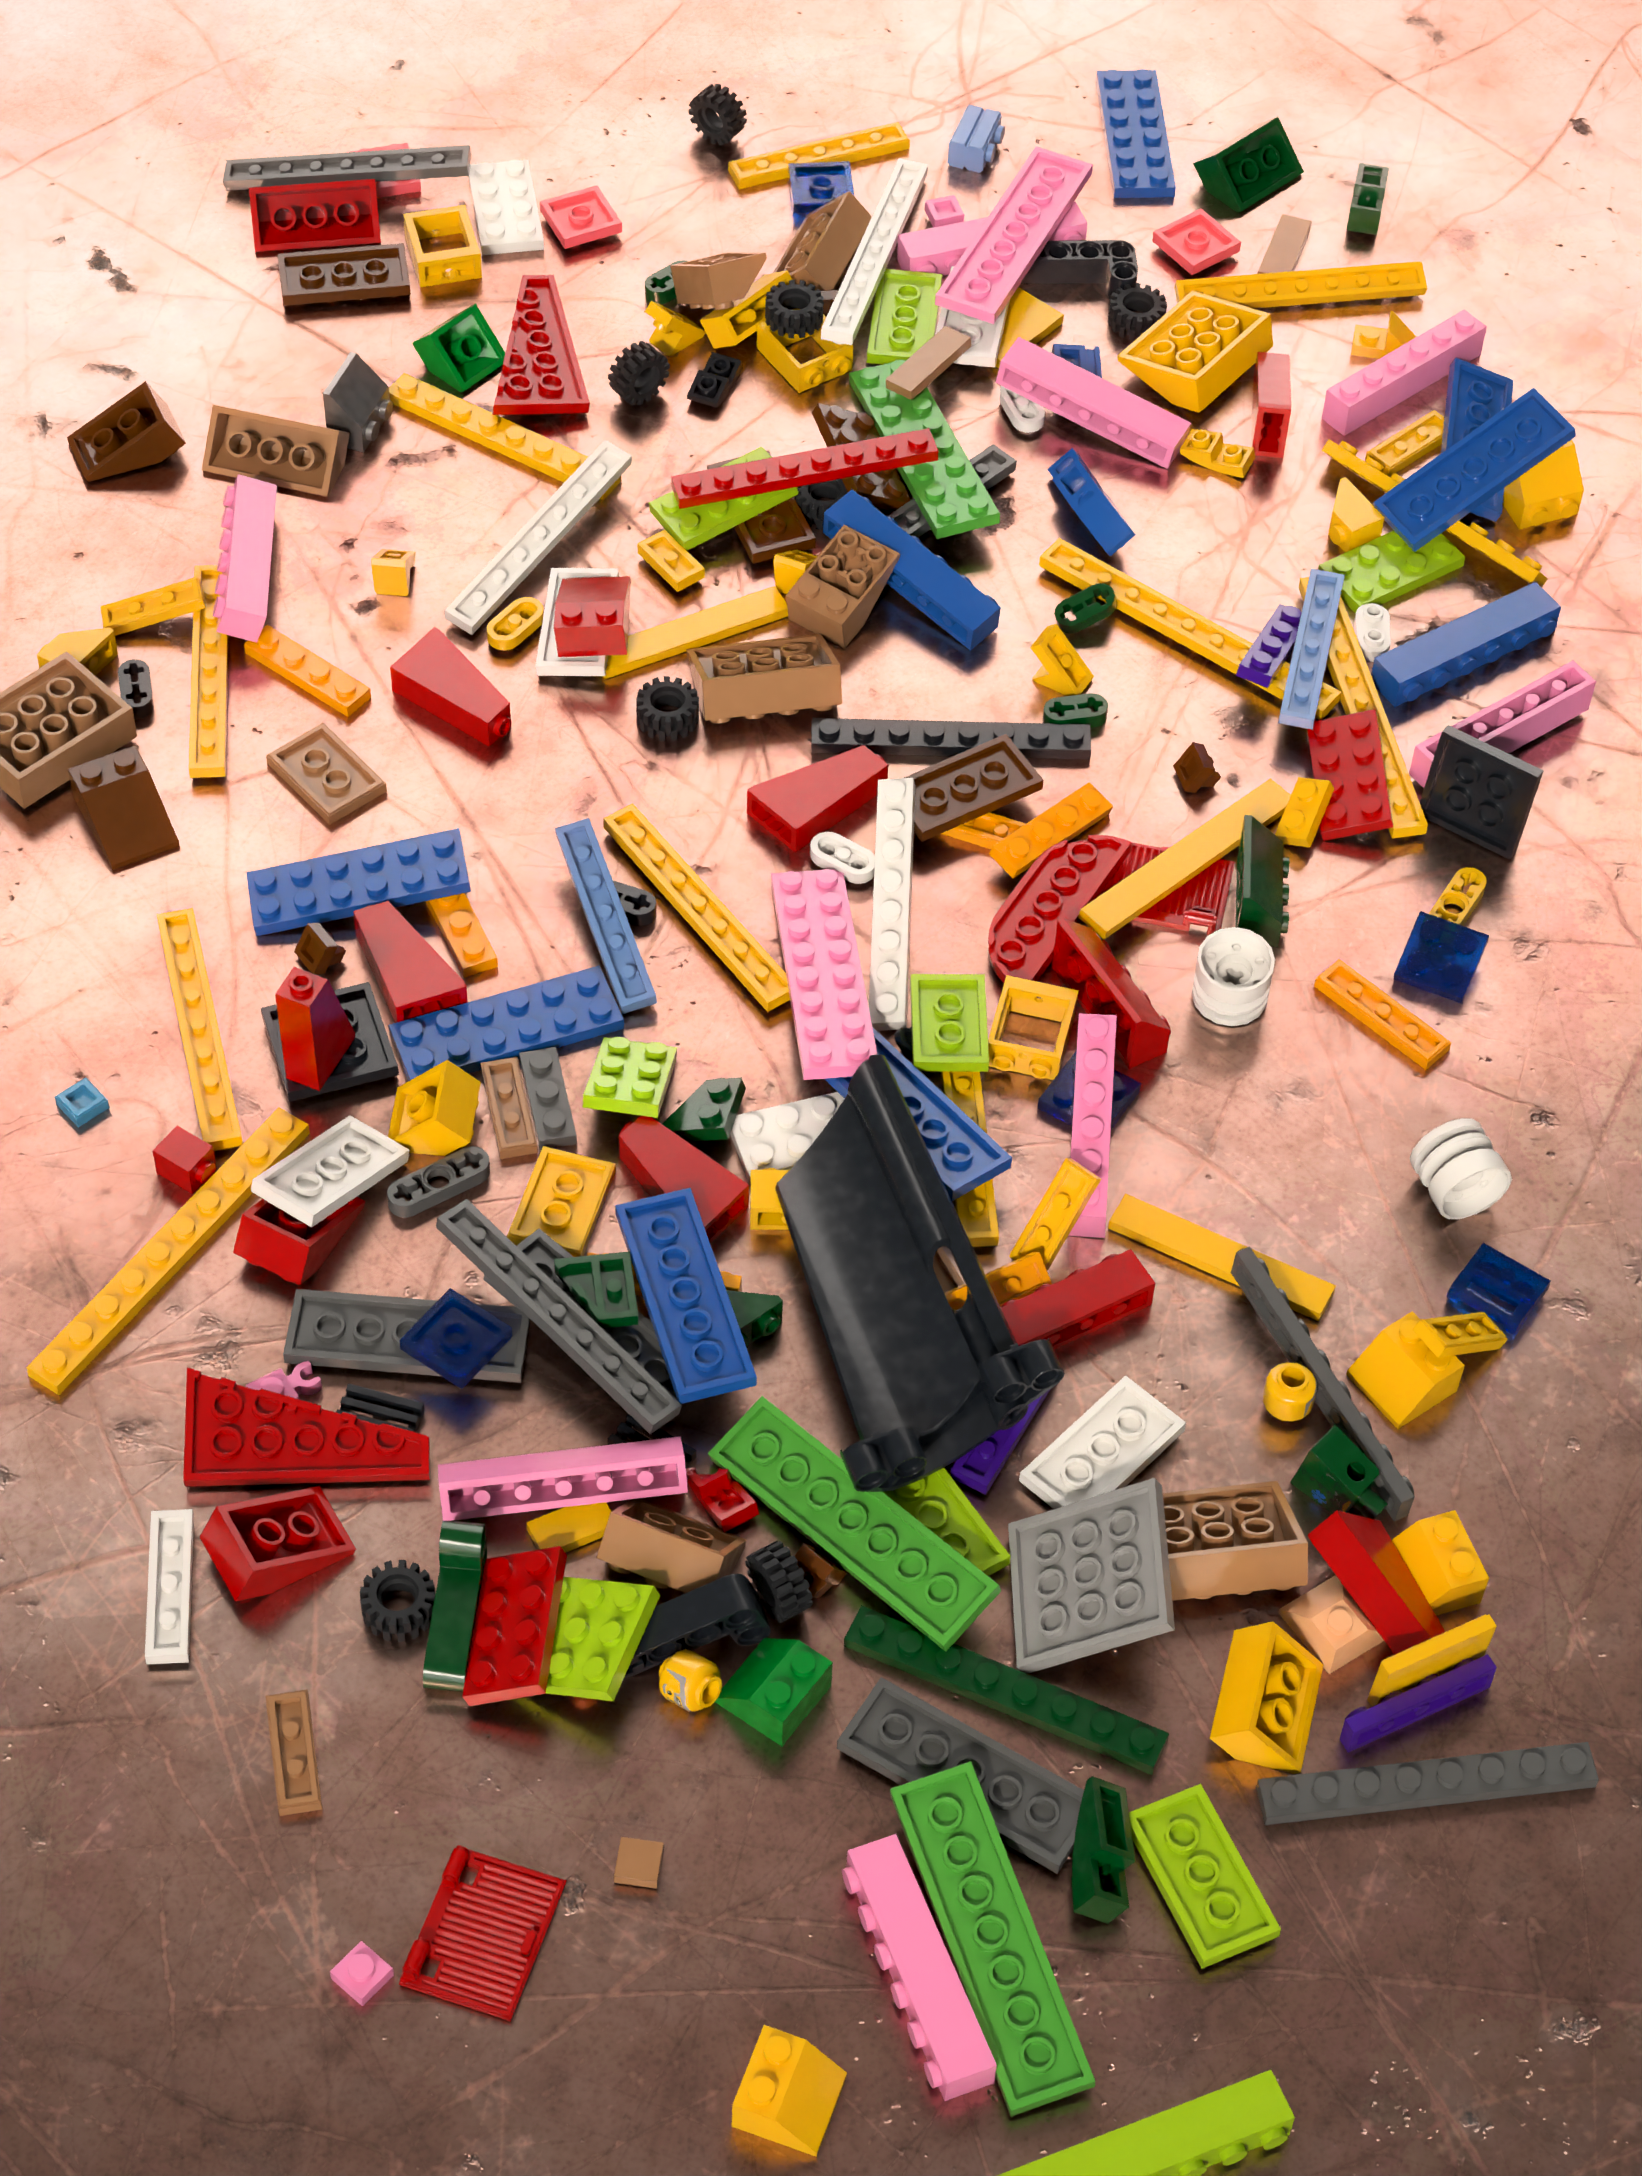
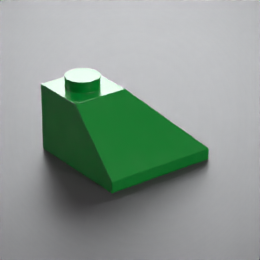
(461, 349)

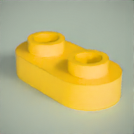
(515, 623)

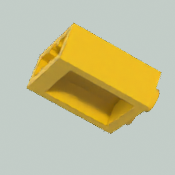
(431, 267)
(810, 374)
(1021, 997)

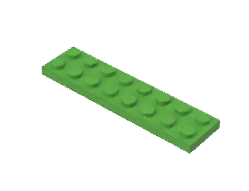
(944, 489)
(856, 1529)
(992, 1938)

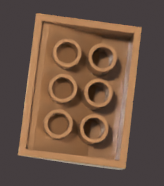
(765, 677)
(55, 723)
(1233, 1541)

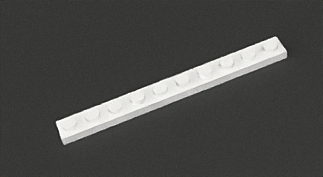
(874, 252)

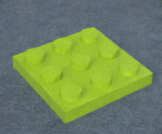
(597, 1636)

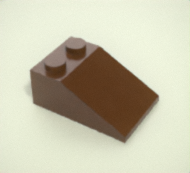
(127, 435)
(122, 807)

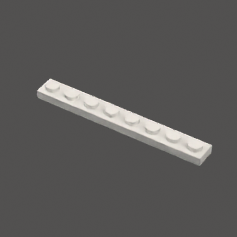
(537, 537)
(892, 904)

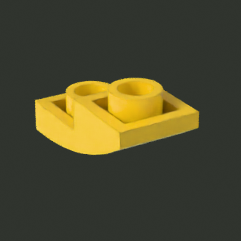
(1211, 452)

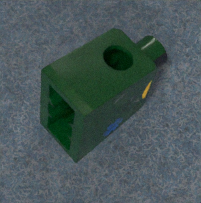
(1339, 1476)

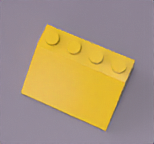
(1198, 349)

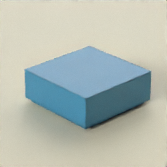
(82, 1102)

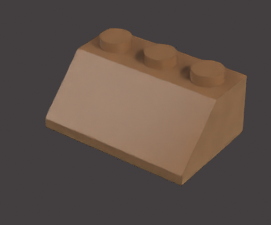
(716, 279)
(667, 1547)

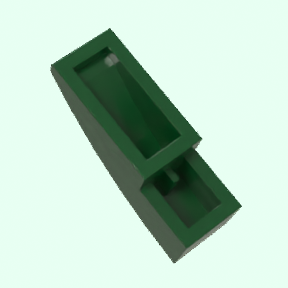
(1367, 198)
(1102, 1852)

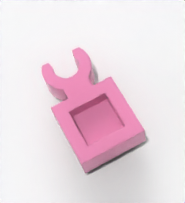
(289, 1385)

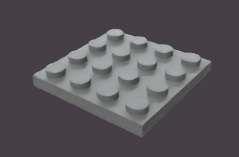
(1090, 1576)

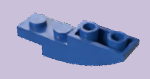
(1091, 502)

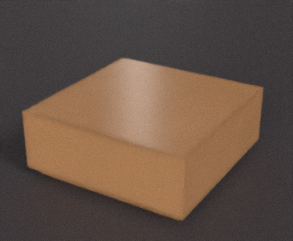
(638, 1862)

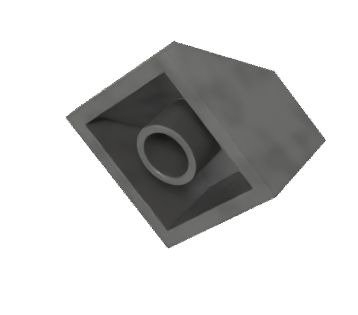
(357, 402)

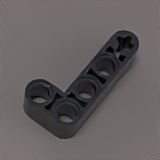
(1084, 263)
(700, 1618)

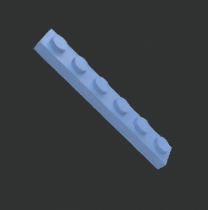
(1311, 649)
(605, 916)

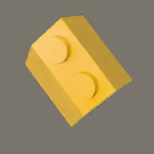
(1547, 490)
(435, 1111)
(1403, 1373)
(1443, 1562)
(788, 2092)

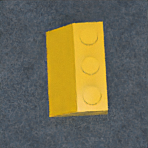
(1267, 1698)

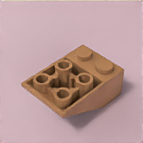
(841, 586)

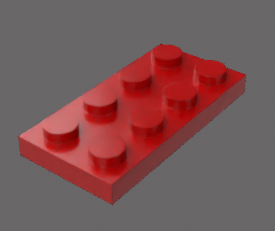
(1351, 758)
(515, 1626)

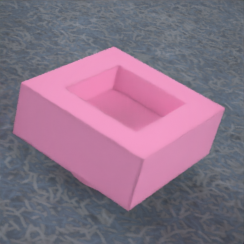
(944, 211)
(361, 1973)

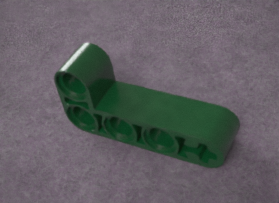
(455, 1604)

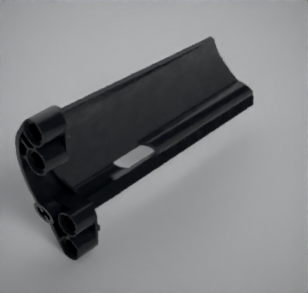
(866, 1233)

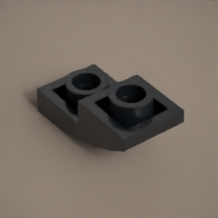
(716, 380)

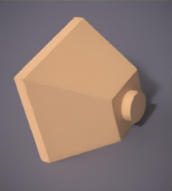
(1331, 1624)

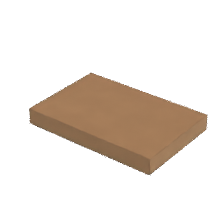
(326, 773)

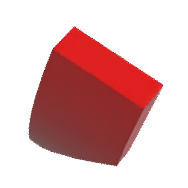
(722, 1498)

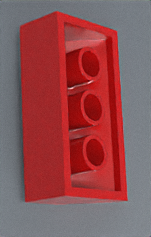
(314, 215)
(1107, 989)

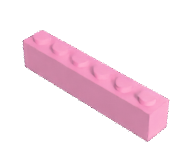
(942, 246)
(1402, 372)
(1092, 402)
(245, 558)
(1519, 716)
(1093, 1114)
(562, 1478)
(920, 1968)

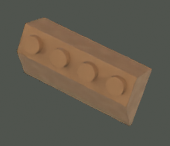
(826, 243)
(274, 450)

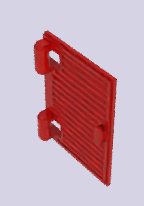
(1196, 902)
(483, 1933)

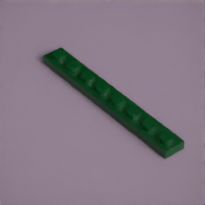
(1007, 1690)

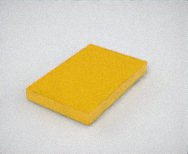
(1027, 319)
(563, 1199)
(1431, 1657)

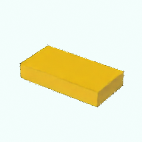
(569, 1526)

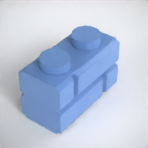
(976, 139)

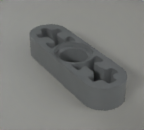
(444, 1167)

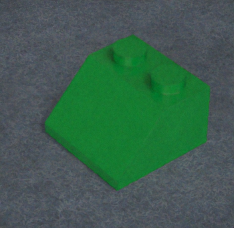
(777, 1687)

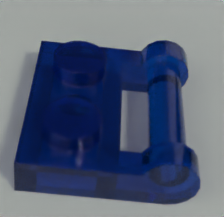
(1505, 1280)

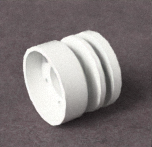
(1233, 976)
(1460, 1168)

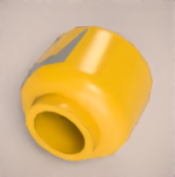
(1289, 1391)
(690, 1680)

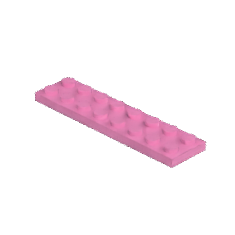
(1014, 235)
(823, 973)

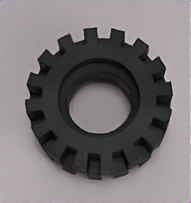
(717, 101)
(797, 296)
(1135, 299)
(638, 373)
(814, 509)
(664, 694)
(393, 1580)
(779, 1581)

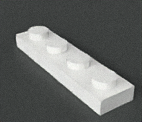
(169, 1587)

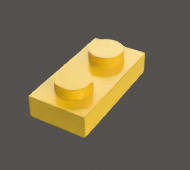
(671, 560)
(1304, 811)

